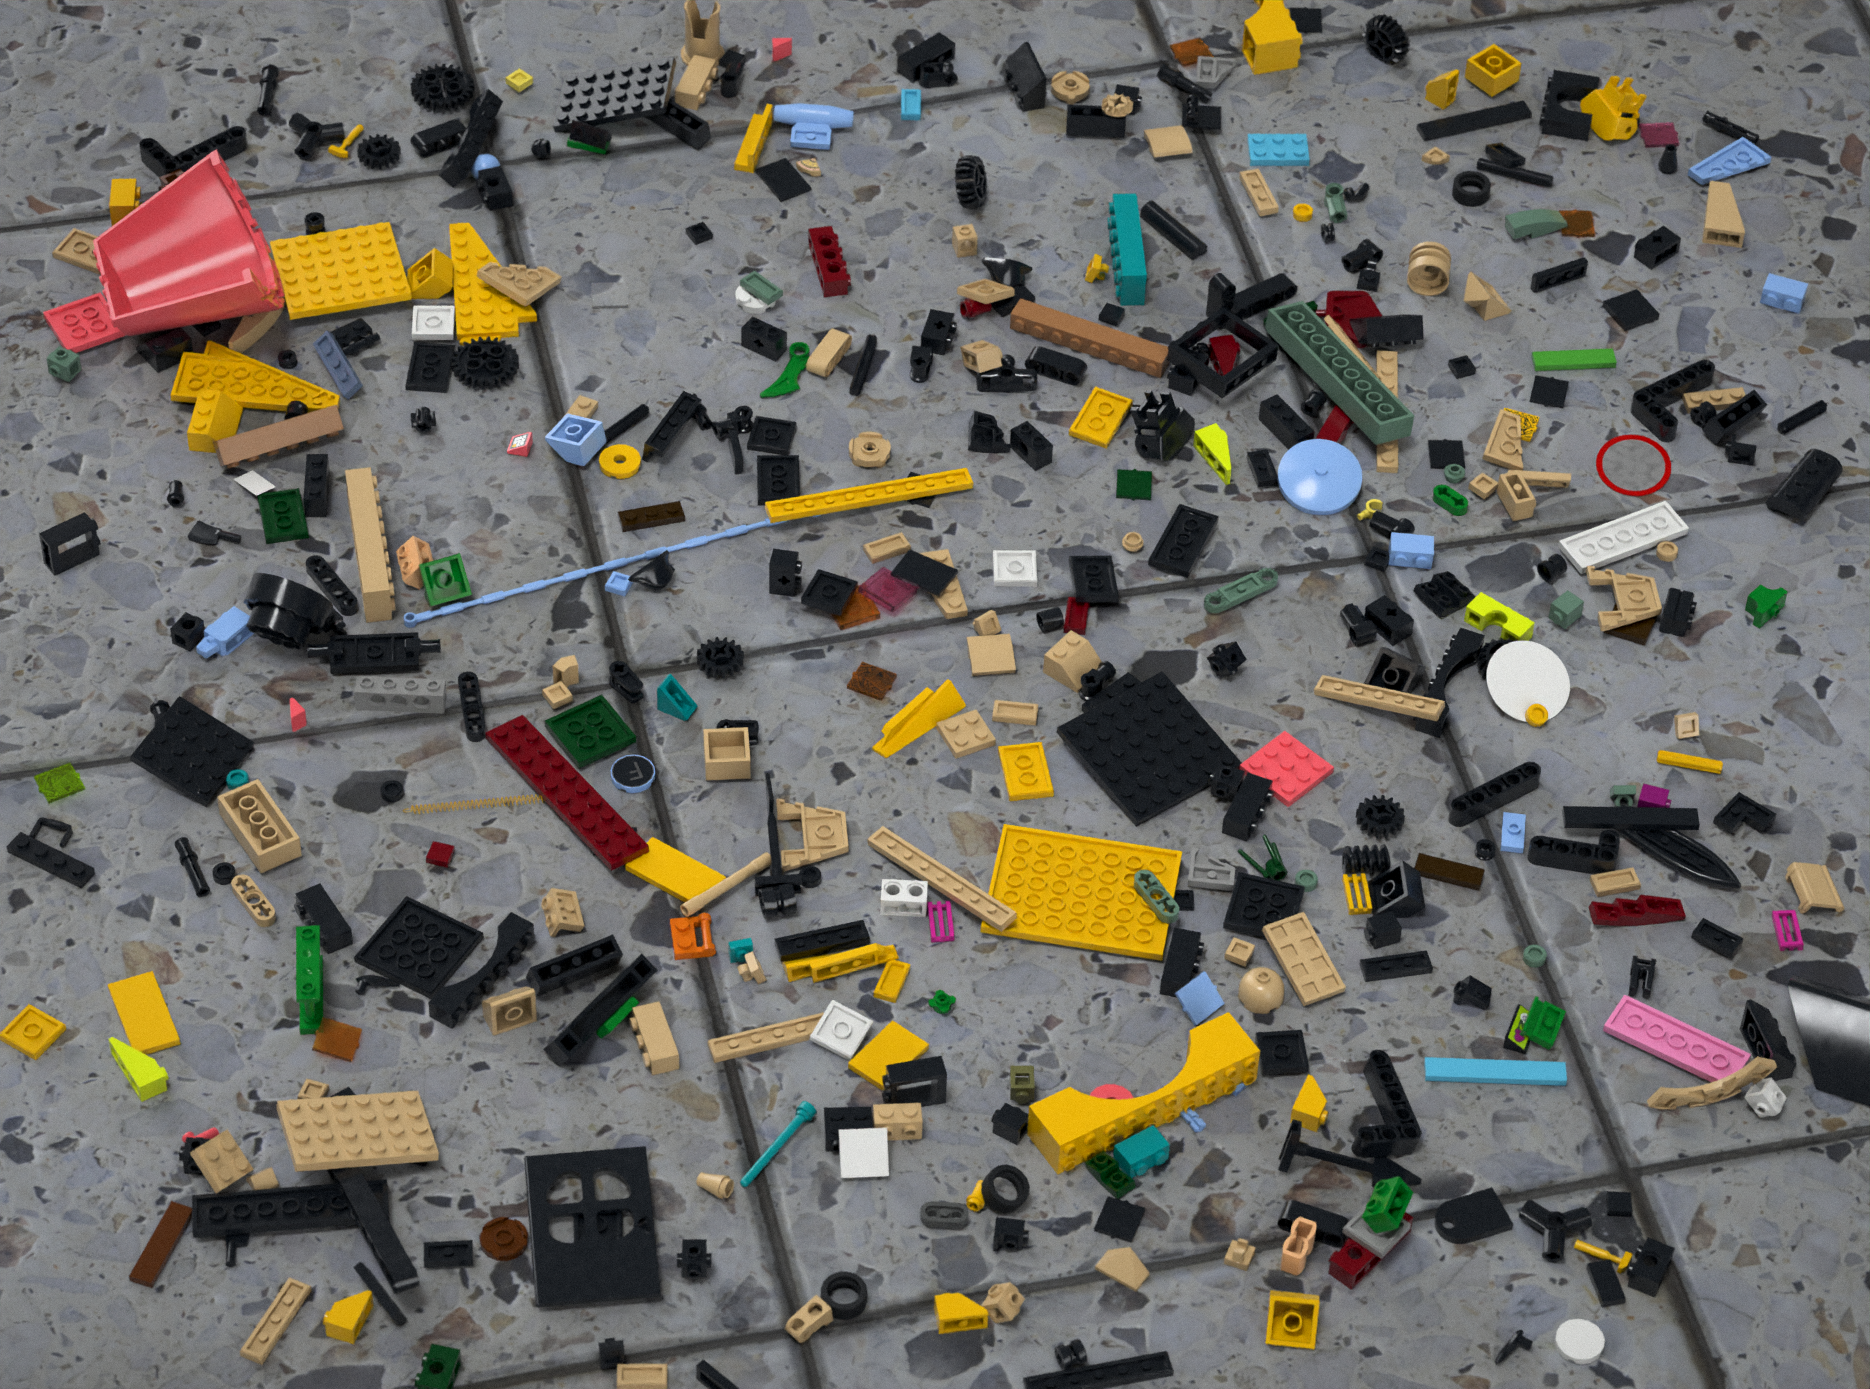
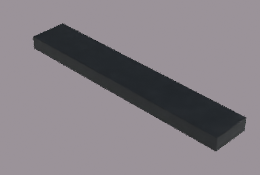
(1474, 120)
(1630, 818)
(1105, 1374)

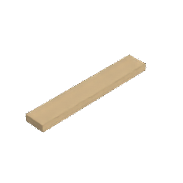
(1379, 698)
(763, 1038)

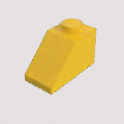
(1443, 89)
(1310, 1106)
(958, 1313)
(348, 1317)

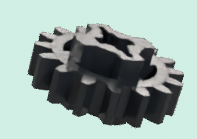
(379, 151)
(720, 657)
(1380, 816)

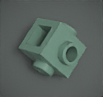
(63, 364)

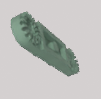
(1240, 590)

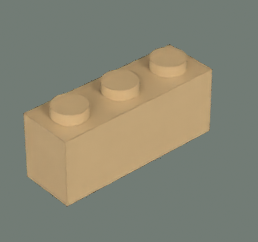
(696, 82)
(654, 1038)

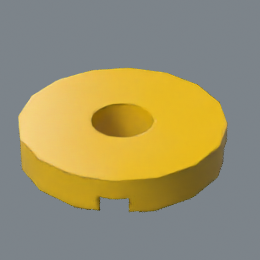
(620, 452)

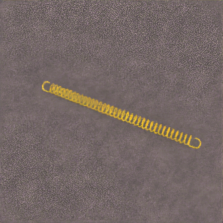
(497, 799)

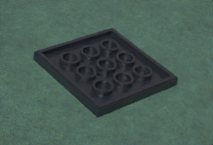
(419, 947)

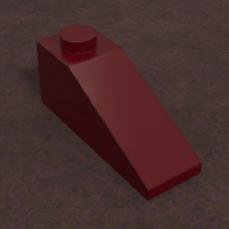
(1223, 353)

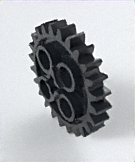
(456, 84)
(485, 363)

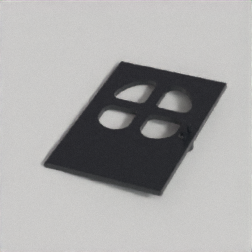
(594, 1266)

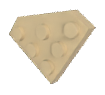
(518, 282)

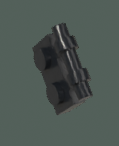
(355, 336)

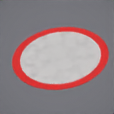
(1633, 465)

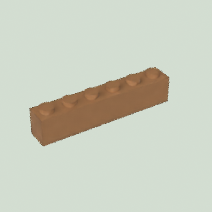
(278, 435)

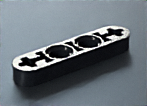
(328, 587)
(471, 706)

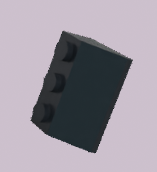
(1026, 78)
(1388, 329)
(1765, 1040)

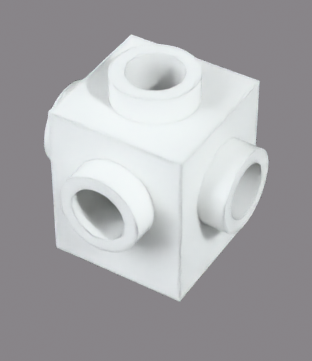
(1765, 1098)

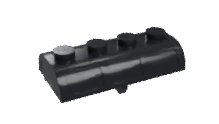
(1806, 484)

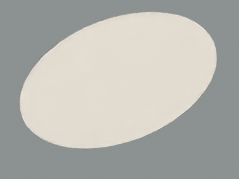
(1527, 675)

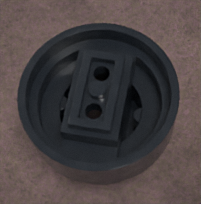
(285, 610)

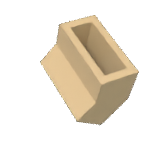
(566, 671)

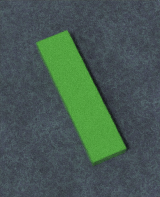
(1574, 359)

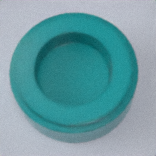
(237, 778)

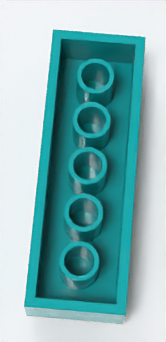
(1127, 249)

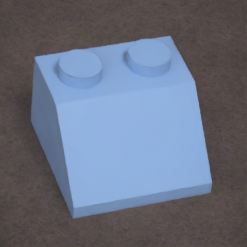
(576, 438)

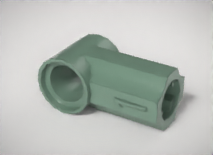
(1335, 202)

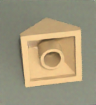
(1484, 298)

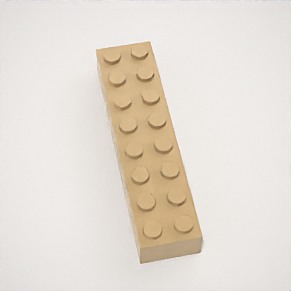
(370, 545)

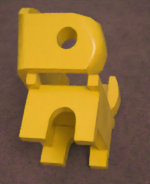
(1608, 107)

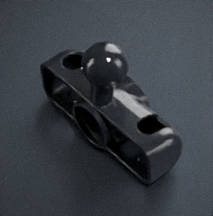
(1007, 377)

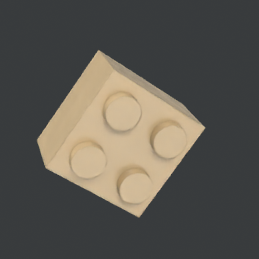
(726, 753)

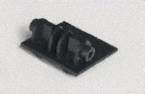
(1200, 115)

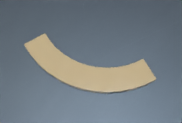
(1712, 1092)

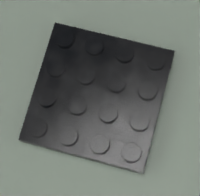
(192, 751)

